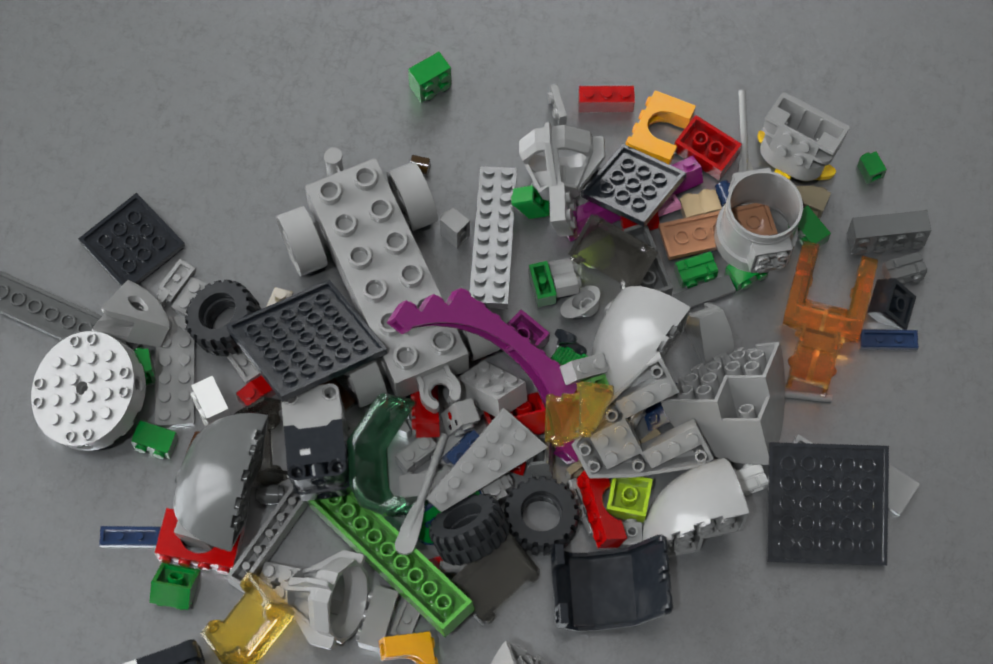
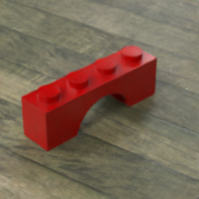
(606, 529)

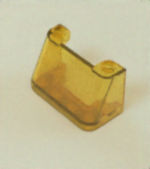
(576, 414)
(250, 624)

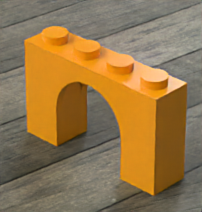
(659, 109)
(413, 646)

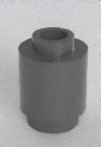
(270, 494)

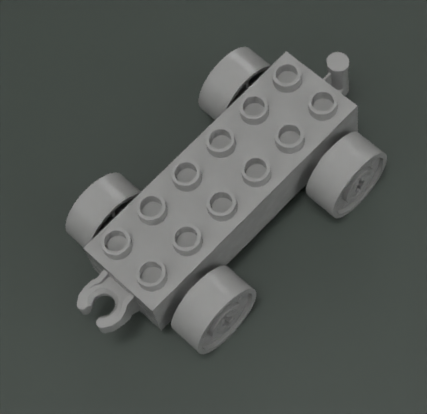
(381, 266)

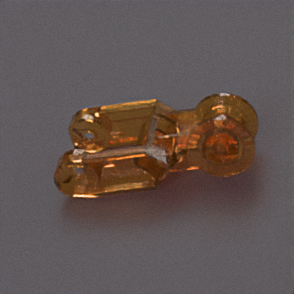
(821, 326)

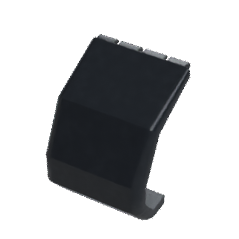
(611, 586)

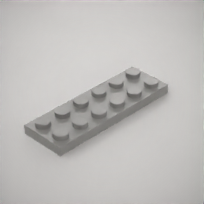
(175, 376)

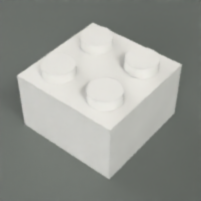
(209, 401)

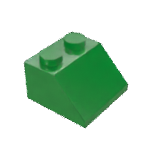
(174, 586)

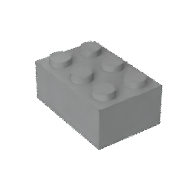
(492, 388)

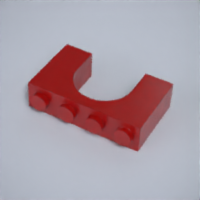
(171, 548)

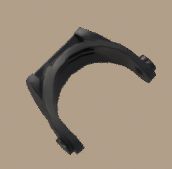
(567, 339)

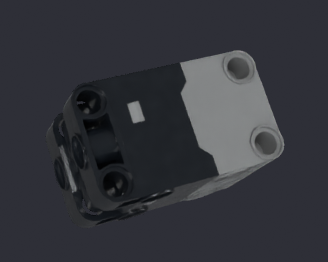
(316, 443)

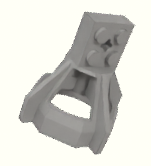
(561, 177)
(311, 592)

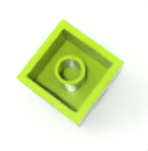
(629, 498)

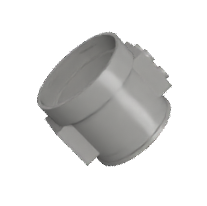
(753, 251)

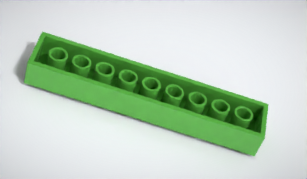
(409, 574)

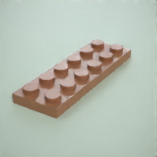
(696, 233)

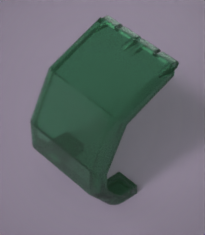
(369, 455)

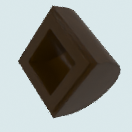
(422, 162)

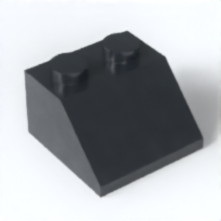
(891, 303)

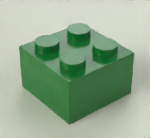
(430, 77)

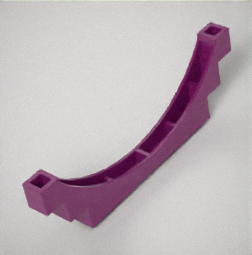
(470, 315)

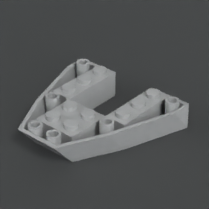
(615, 447)

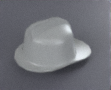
(583, 304)

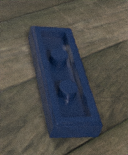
(888, 339)
(129, 536)

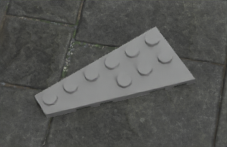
(495, 452)

